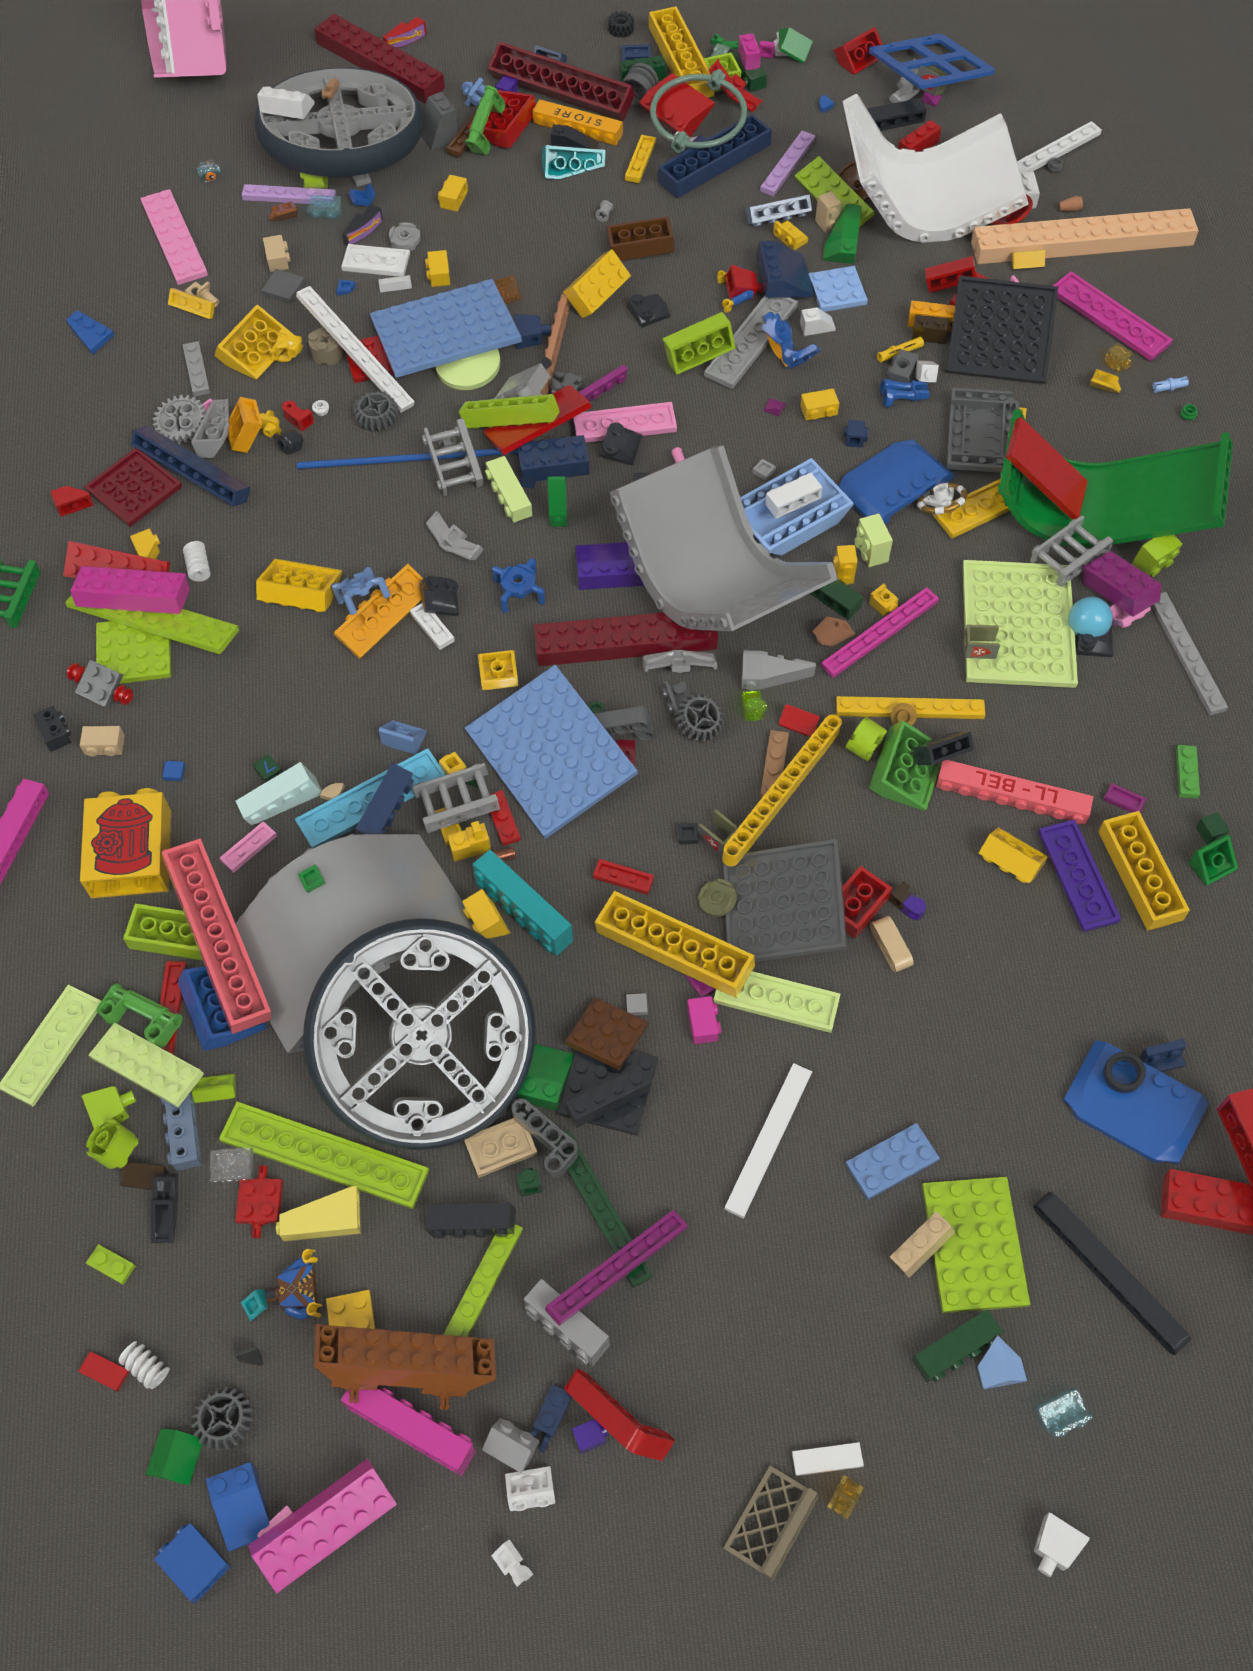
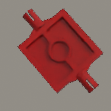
(259, 1201)

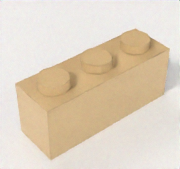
(922, 1244)

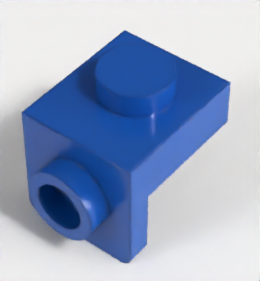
(362, 197)

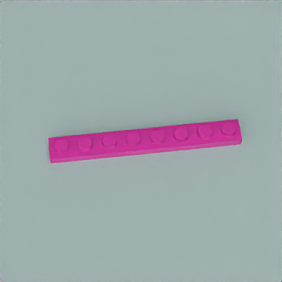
(879, 632)

